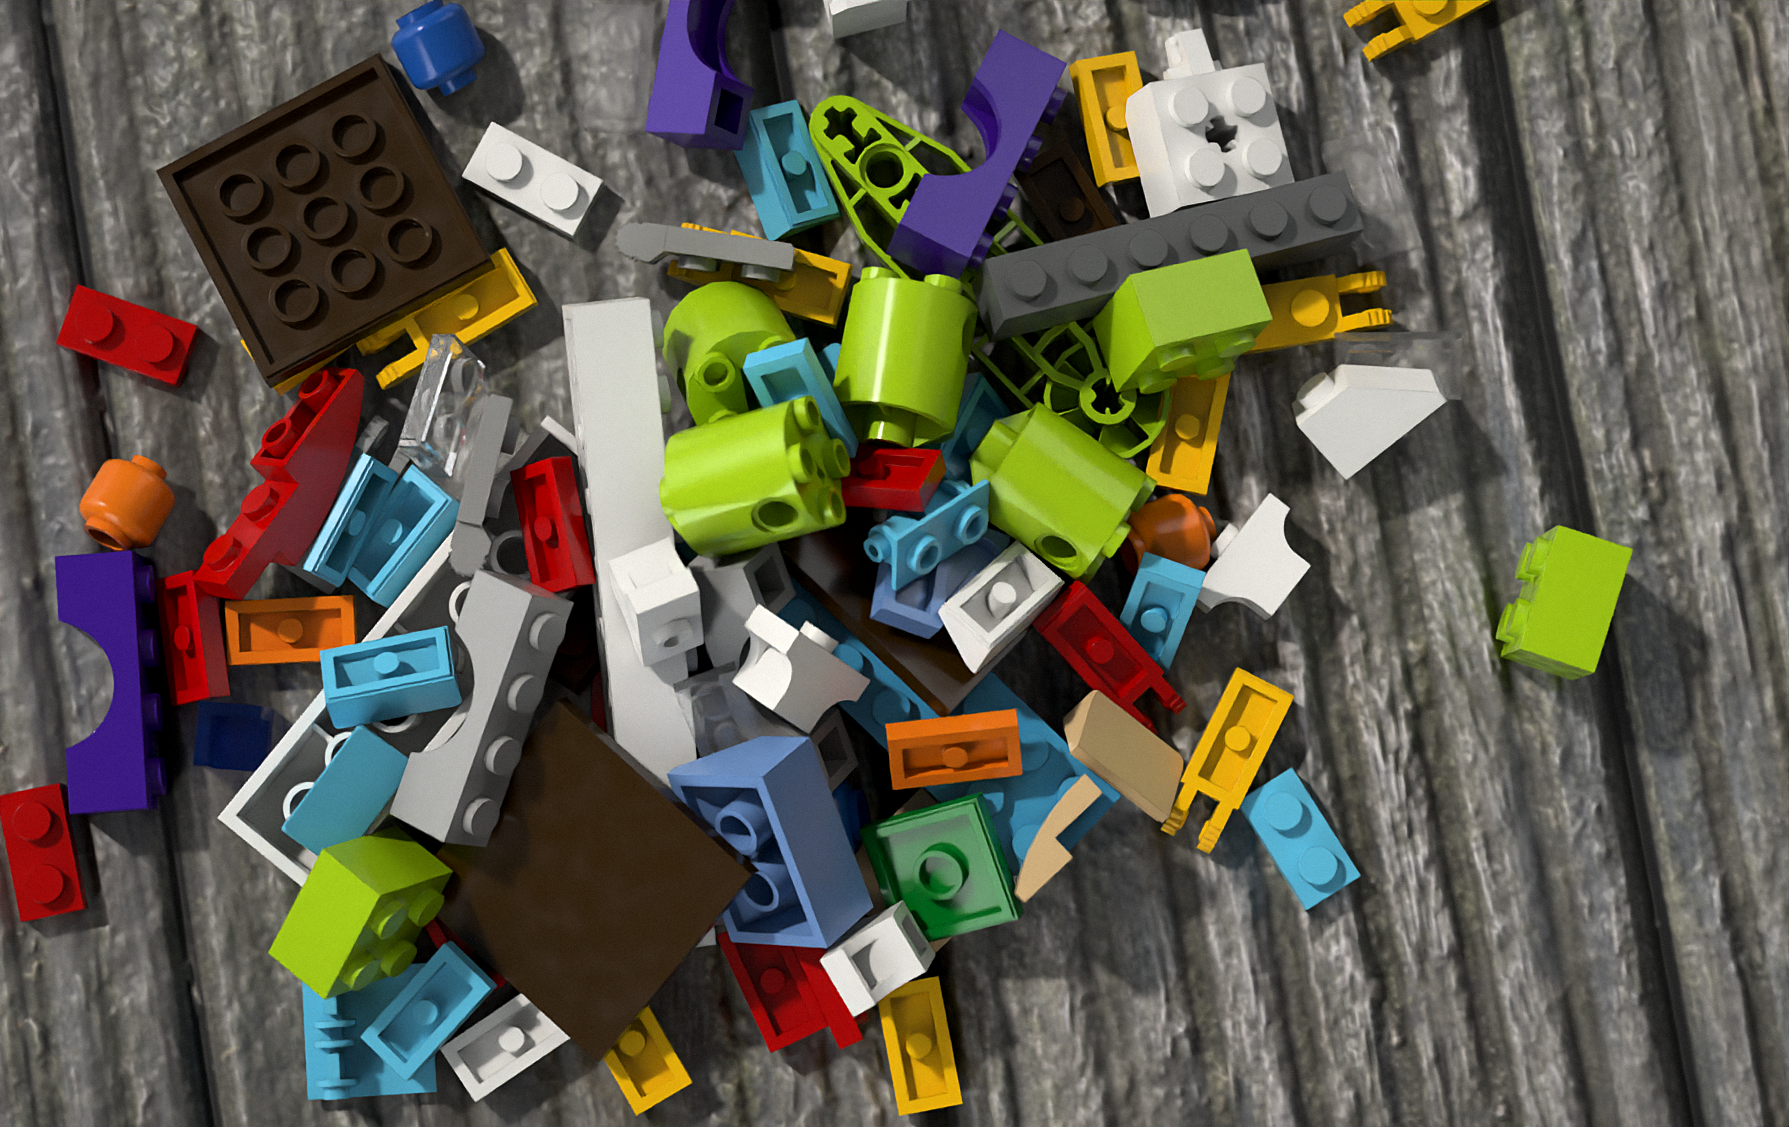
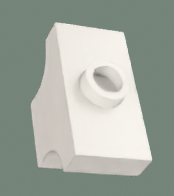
(1253, 563)
(657, 601)
(795, 670)
(877, 957)

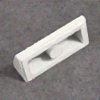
(999, 604)

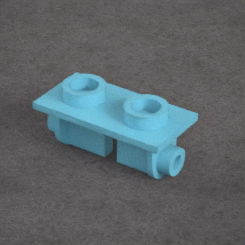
(950, 522)

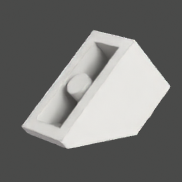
(1364, 410)

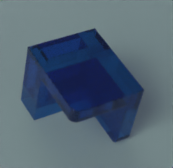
(232, 736)

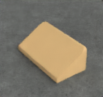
(1124, 754)

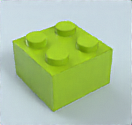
(1182, 322)
(1563, 602)
(361, 912)

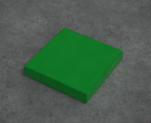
(944, 867)

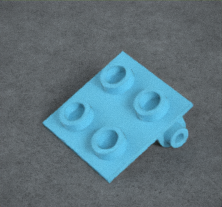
(339, 1060)

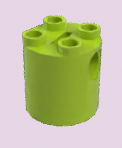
(709, 345)
(904, 358)
(754, 479)
(1058, 489)

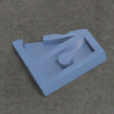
(918, 602)

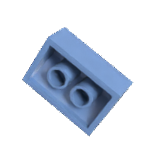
(782, 818)

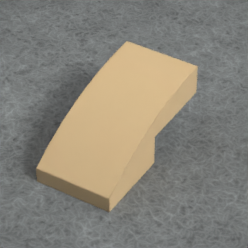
(1045, 853)

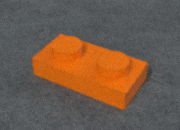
(288, 629)
(954, 749)

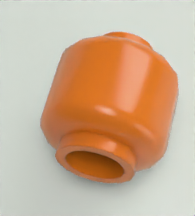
(127, 503)
(1169, 529)

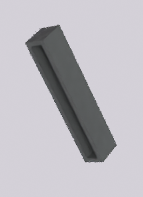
(1082, 273)

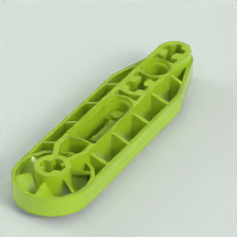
(1064, 384)

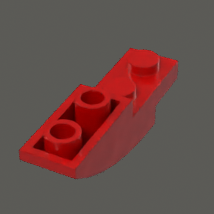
(302, 472)

